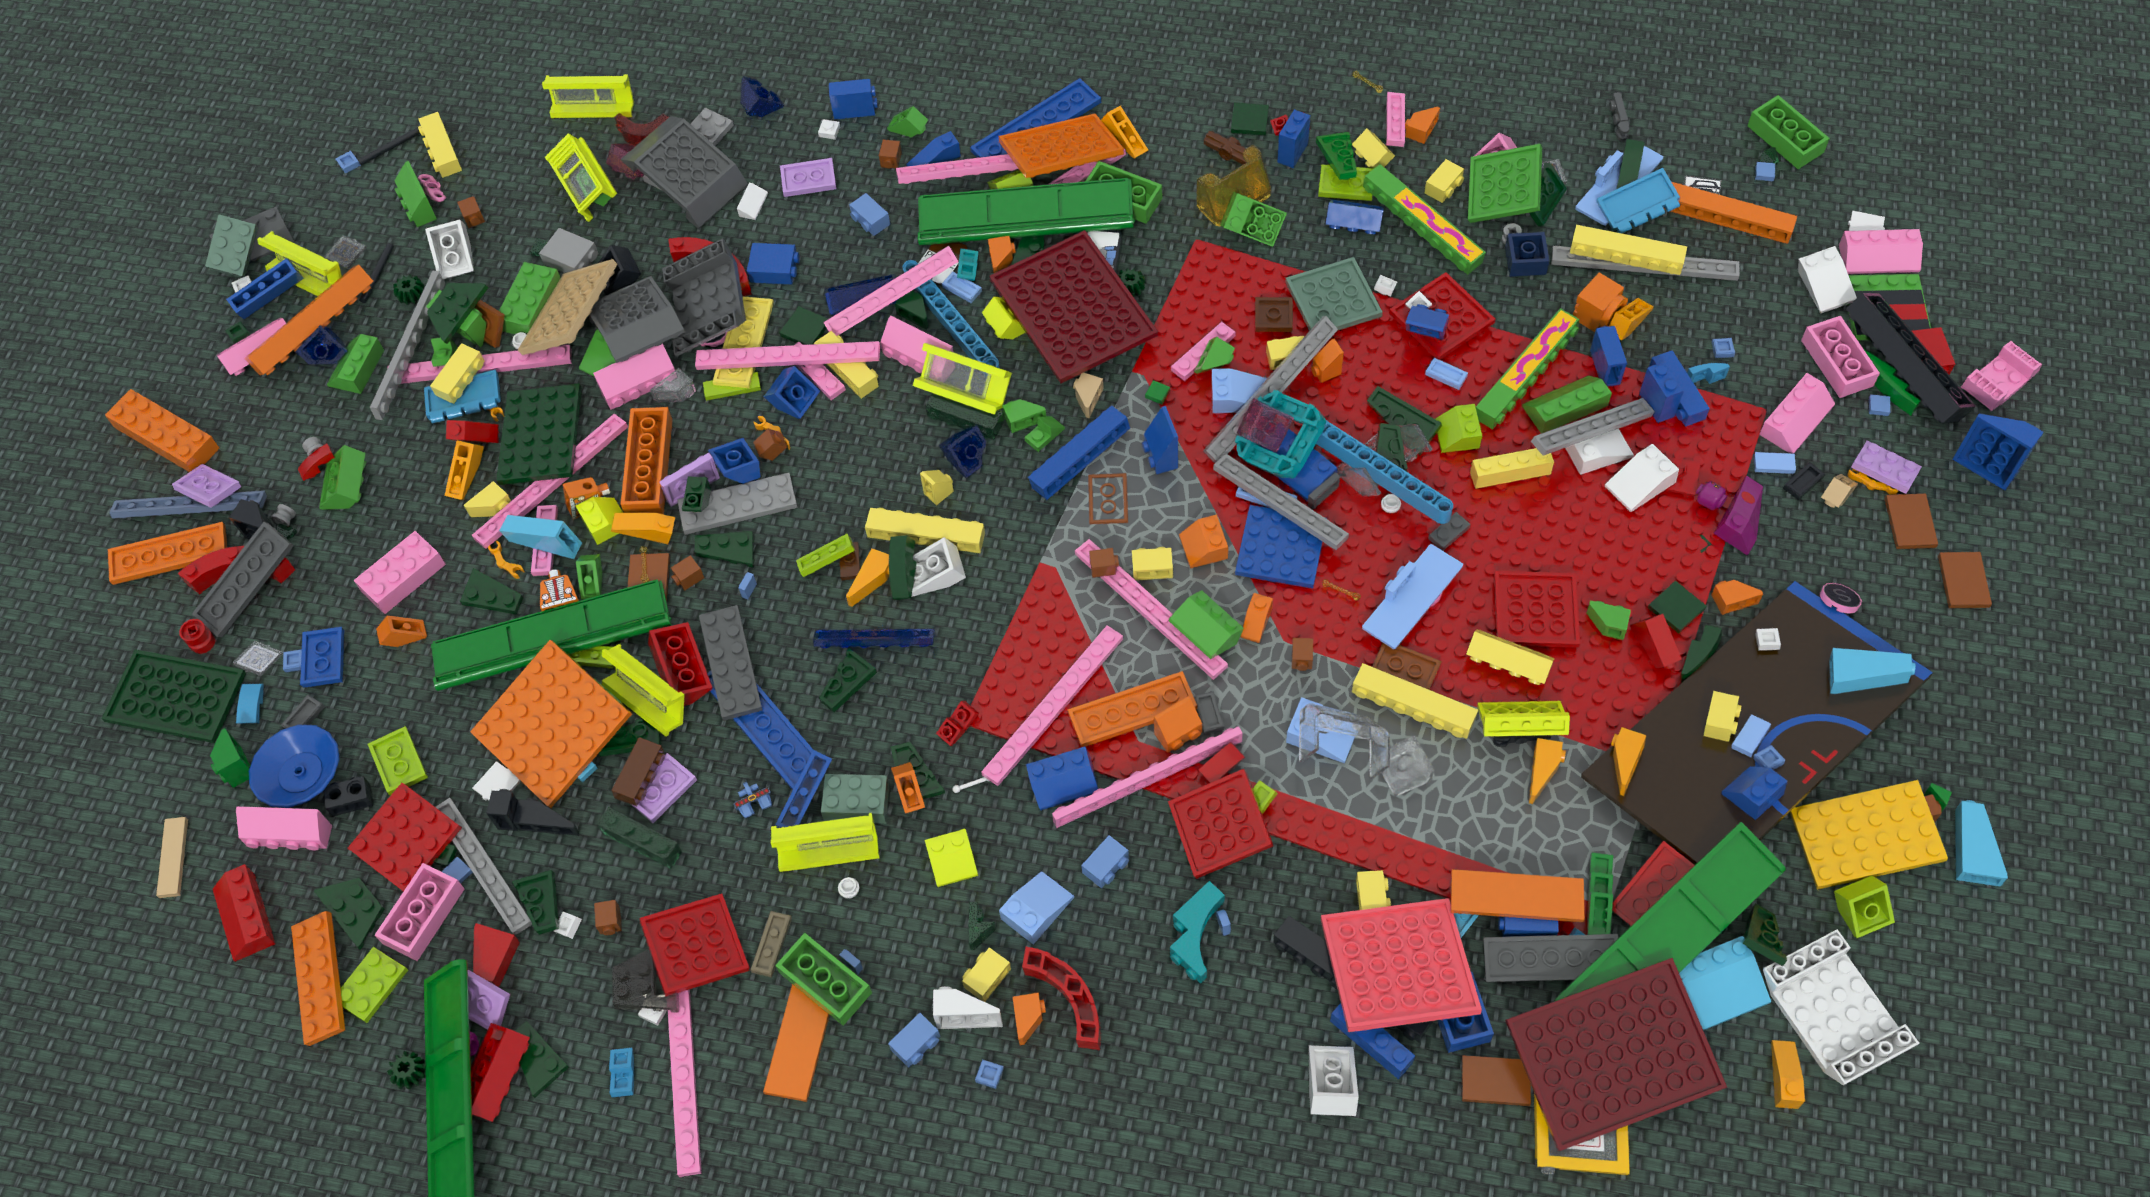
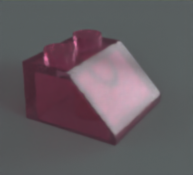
(616, 153)
(1265, 425)

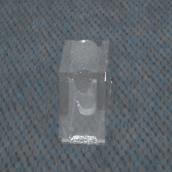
(674, 388)

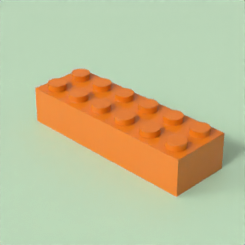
(162, 431)
(646, 460)

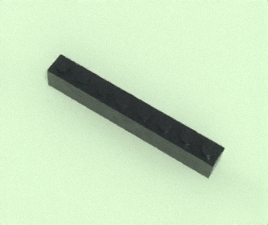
(1313, 952)

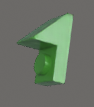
(442, 351)
(1044, 433)

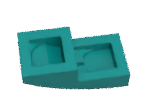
(967, 264)

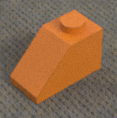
(1422, 124)
(1001, 252)
(1328, 362)
(1735, 596)
(1257, 617)
(400, 631)
(908, 787)
(1028, 1015)

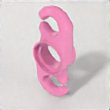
(434, 191)

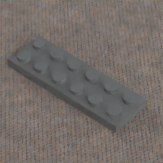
(242, 579)
(730, 663)
(1542, 956)

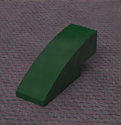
(1630, 162)
(901, 566)
(1701, 650)

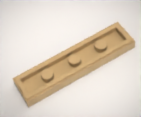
(172, 857)

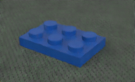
(322, 657)

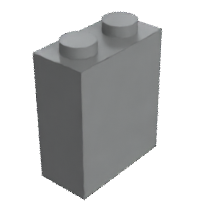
(568, 252)

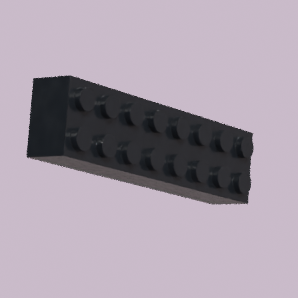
(1910, 358)

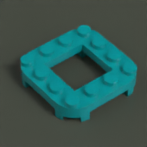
(1293, 462)

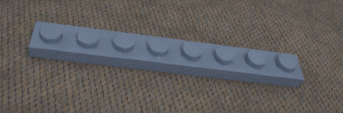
(179, 505)

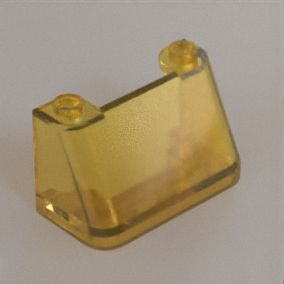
(1247, 180)

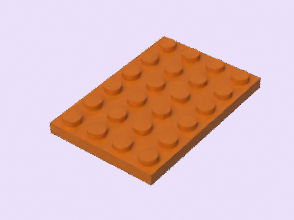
(1061, 145)

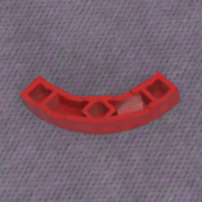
(684, 246)
(210, 567)
(1071, 985)

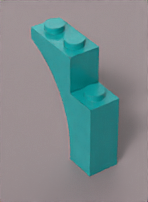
(1192, 920)

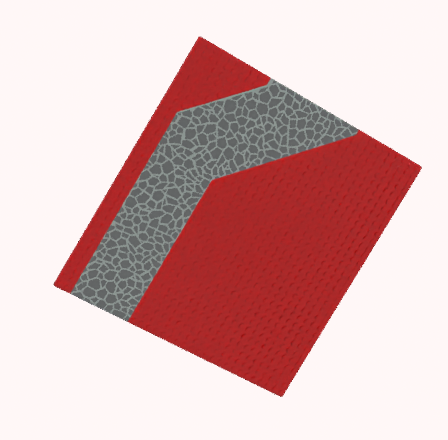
(1562, 522)

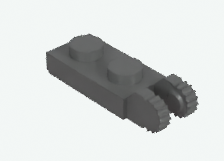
(1619, 116)

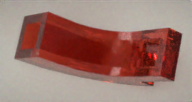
(635, 133)

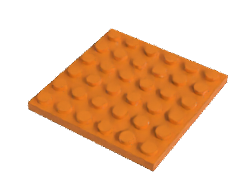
(550, 723)

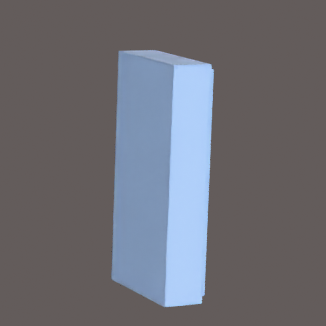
(961, 287)
(1446, 373)
(1774, 462)
(1751, 735)

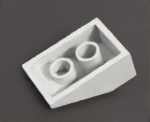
(451, 249)
(1826, 279)
(1599, 451)
(1643, 478)
(937, 567)
(959, 1010)
(1332, 1081)

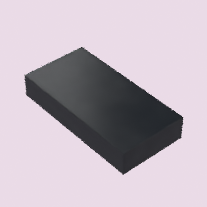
(1804, 481)

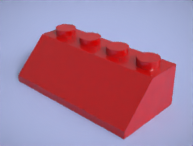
(679, 661)
(243, 913)
(494, 1068)

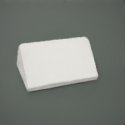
(751, 202)

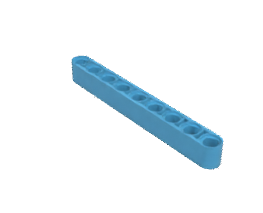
(957, 323)
(1386, 474)

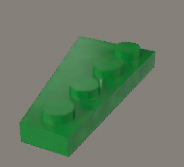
(1339, 154)

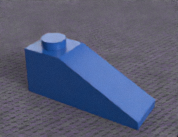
(941, 149)

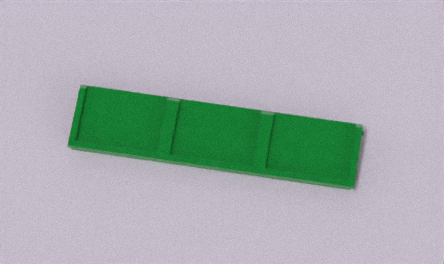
(1025, 211)
(570, 626)
(1690, 911)
(448, 1082)

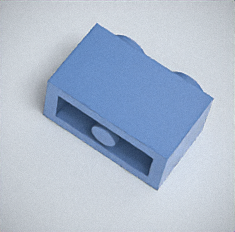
(869, 214)
(1105, 862)
(914, 1040)

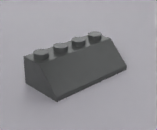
(266, 222)

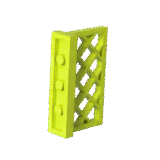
(1527, 722)

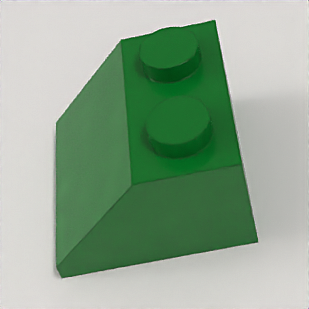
(229, 760)

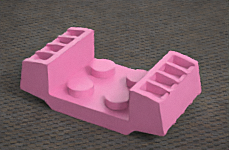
(2002, 376)

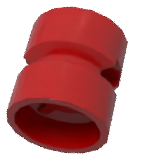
(197, 636)

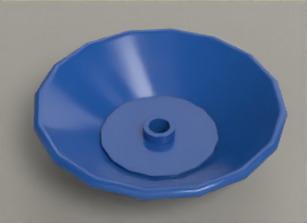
(281, 758)

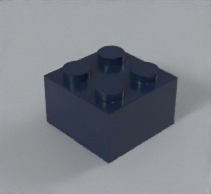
(1527, 254)

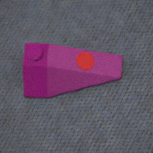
(1742, 516)

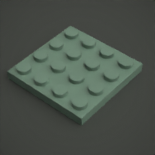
(1334, 292)

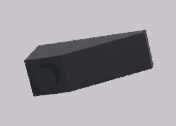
(537, 817)

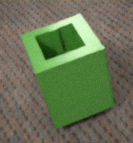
(1609, 619)

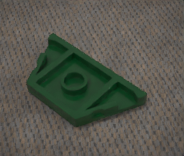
(454, 306)
(352, 908)

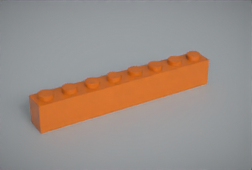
(1734, 213)
(304, 323)

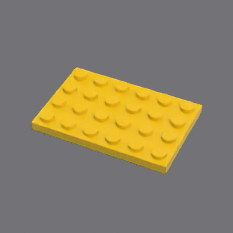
(1868, 834)

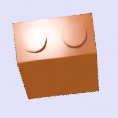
(1204, 542)
(1177, 725)

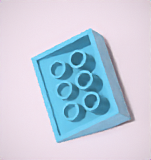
(1724, 983)

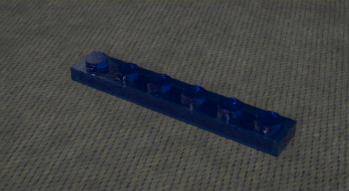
(876, 637)

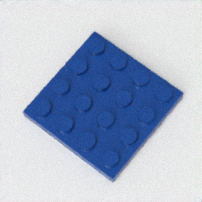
(1277, 549)

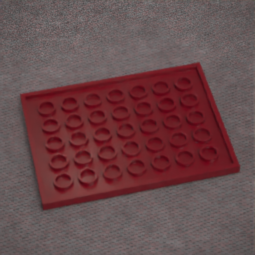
(1073, 306)
(1615, 1054)

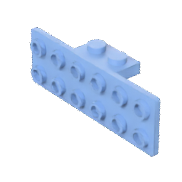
(1607, 181)
(1411, 595)

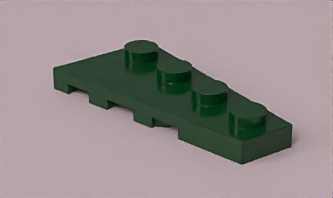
(1398, 412)

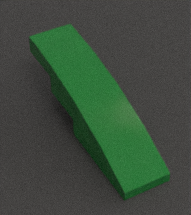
(1893, 387)
(1600, 894)

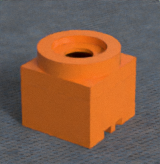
(1599, 302)

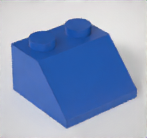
(1427, 322)
(792, 392)
(736, 461)
(1756, 790)

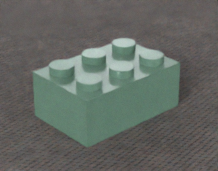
(231, 246)
(855, 796)

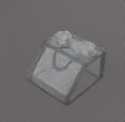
(1407, 767)

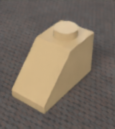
(1088, 391)
(1838, 491)

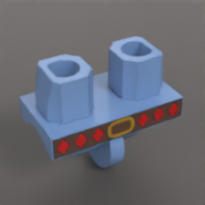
(761, 796)

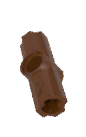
(1227, 148)

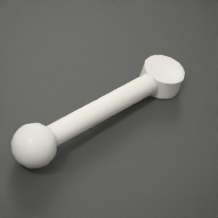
(956, 789)

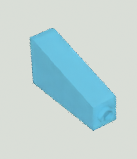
(541, 534)
(1867, 669)
(1976, 847)

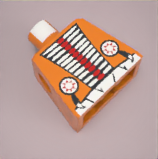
(581, 490)
(556, 591)

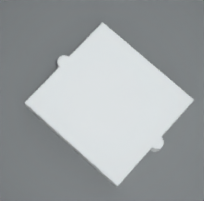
(1863, 221)
(495, 779)

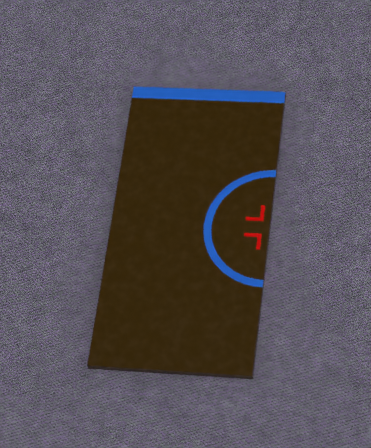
(1683, 772)

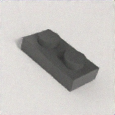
(1449, 532)

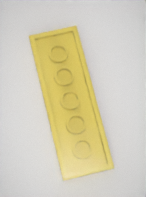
(747, 335)

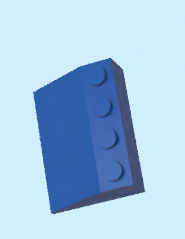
(1997, 448)

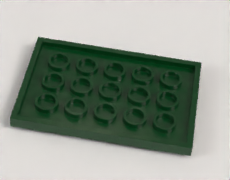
(539, 434)
(174, 696)

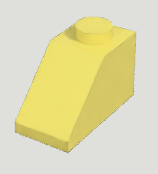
(936, 485)
(487, 502)

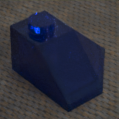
(758, 100)
(322, 347)
(965, 450)

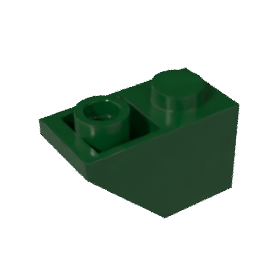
(696, 494)

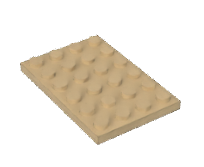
(567, 307)

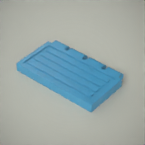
(1638, 200)
(481, 392)

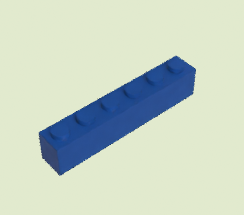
(1079, 452)

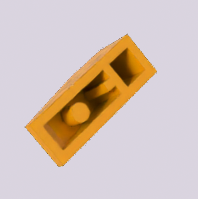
(1124, 132)
(1629, 317)
(463, 468)
(644, 525)
(870, 577)
(1626, 754)
(1545, 764)
(1787, 1075)

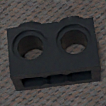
(349, 800)
(502, 809)

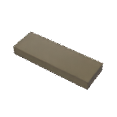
(771, 944)

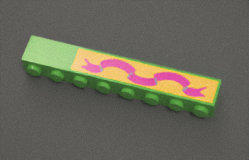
(1424, 219)
(1526, 368)

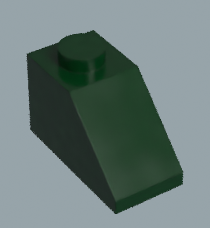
(912, 308)

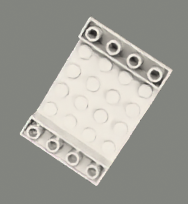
(1836, 1010)

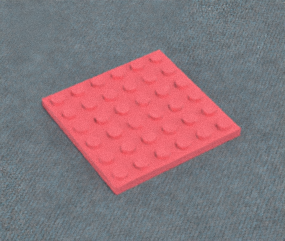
(1399, 965)

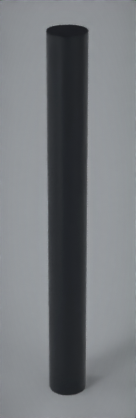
(381, 150)
(377, 271)

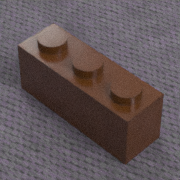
(638, 772)

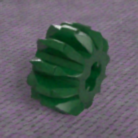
(1133, 280)
(408, 289)
(415, 1067)

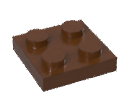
(1273, 314)

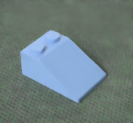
(1232, 389)
(1331, 745)
(1035, 906)

